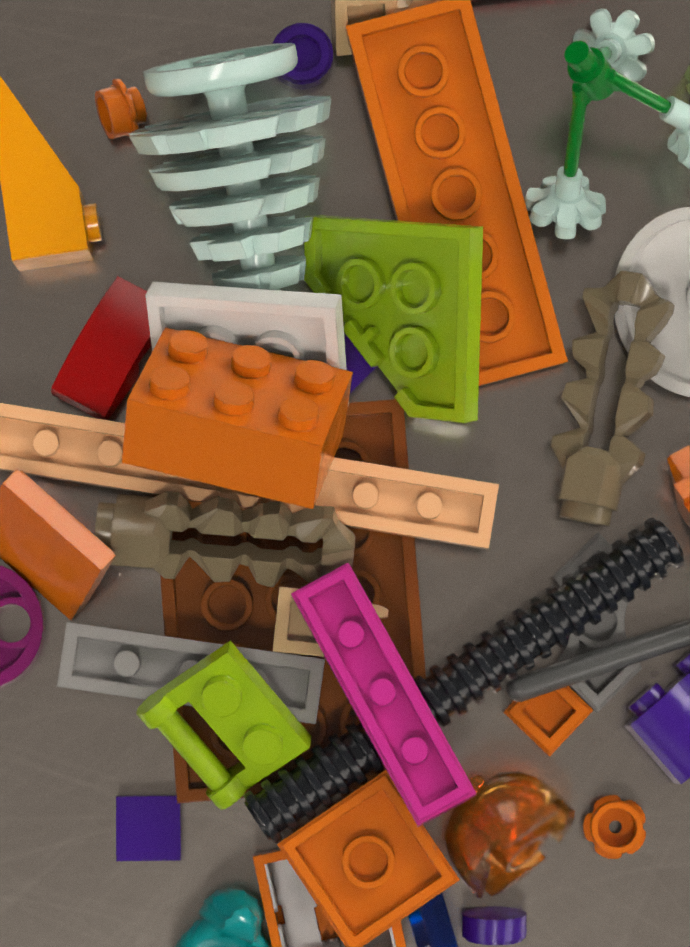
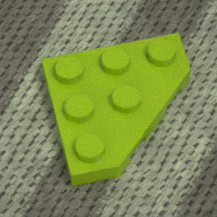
(407, 305)

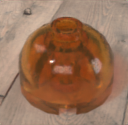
(501, 829)

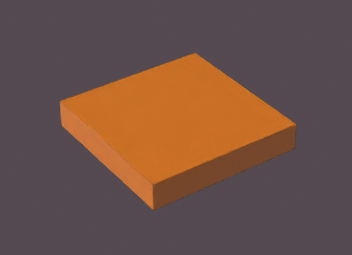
(49, 545)
(367, 862)

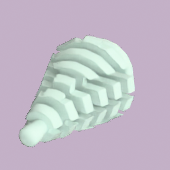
(238, 162)

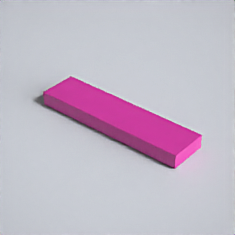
(383, 695)

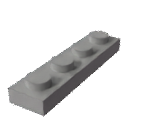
(142, 663)

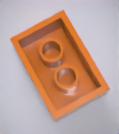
(236, 417)

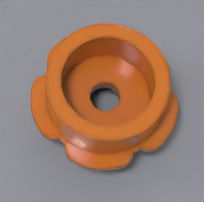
(120, 109)
(611, 844)

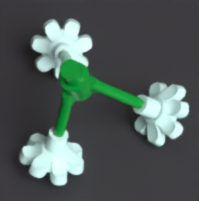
(599, 65)

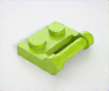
(239, 711)

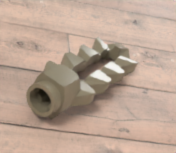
(590, 475)
(142, 530)

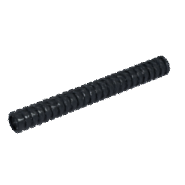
(475, 672)

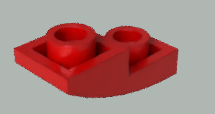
(107, 352)

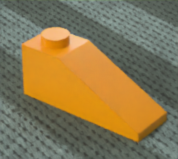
(40, 199)

